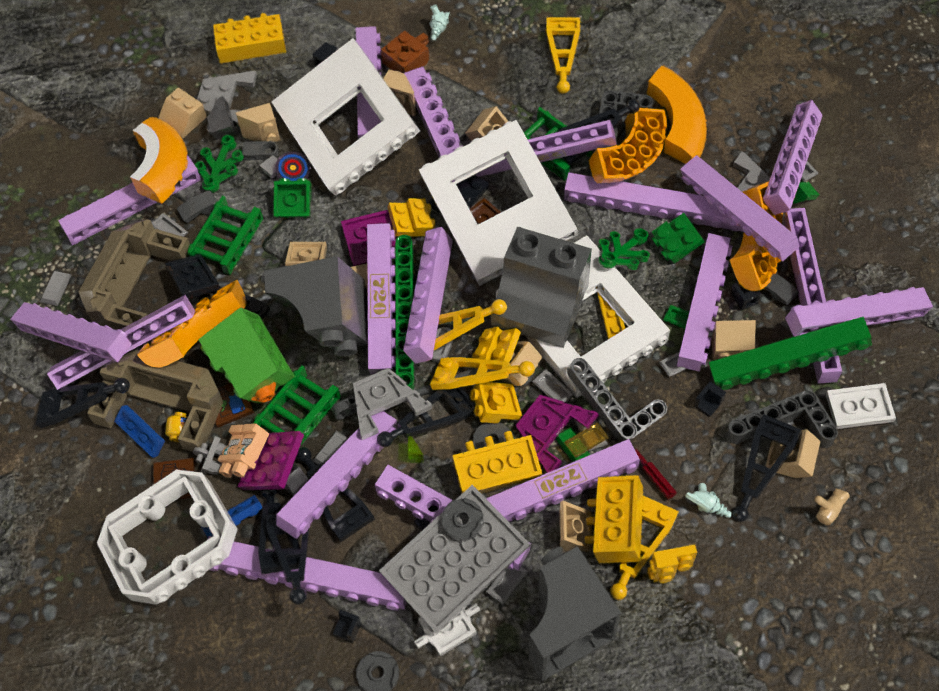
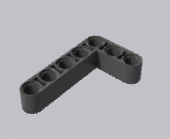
(618, 100)
(611, 404)
(778, 410)

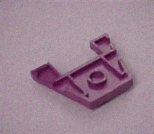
(546, 420)

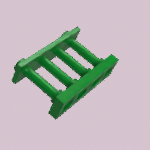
(557, 165)
(236, 247)
(316, 411)

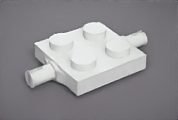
(451, 635)

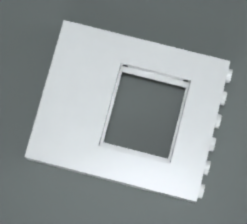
(327, 90)
(487, 242)
(622, 348)

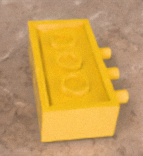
(249, 38)
(497, 464)
(617, 519)

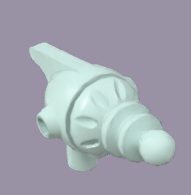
(438, 22)
(708, 501)

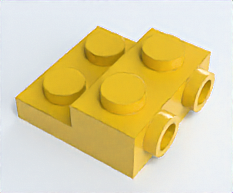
(411, 217)
(497, 344)
(495, 402)
(666, 562)

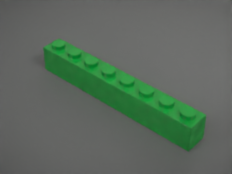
(791, 353)

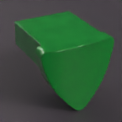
(805, 192)

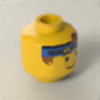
(175, 425)

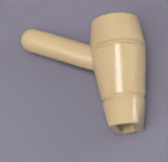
(831, 508)

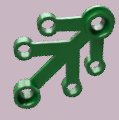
(212, 181)
(611, 259)

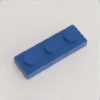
(139, 431)
(239, 512)

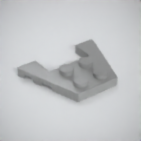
(224, 86)
(754, 173)
(380, 393)

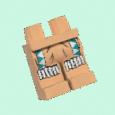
(242, 449)

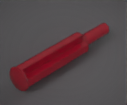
(656, 477)

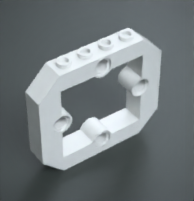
(197, 561)

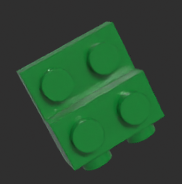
(292, 198)
(677, 238)

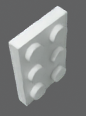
(860, 406)

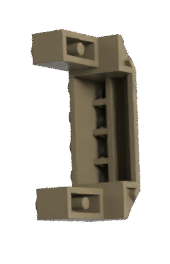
(120, 267)
(173, 385)

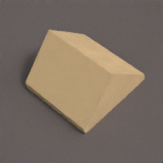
(574, 527)

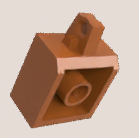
(406, 52)

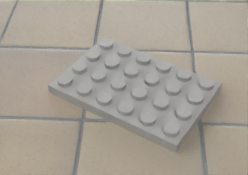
(447, 574)

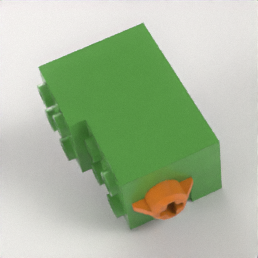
(246, 356)

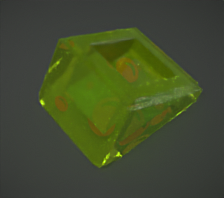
(414, 453)

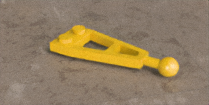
(562, 26)
(498, 307)
(447, 368)
(660, 516)

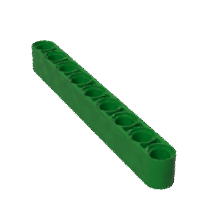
(404, 304)

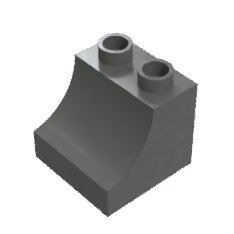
(542, 286)
(327, 297)
(576, 615)

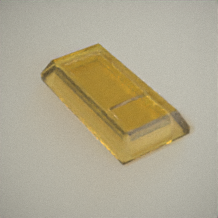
(586, 440)

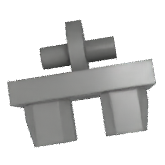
(209, 466)

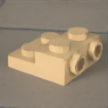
(305, 252)

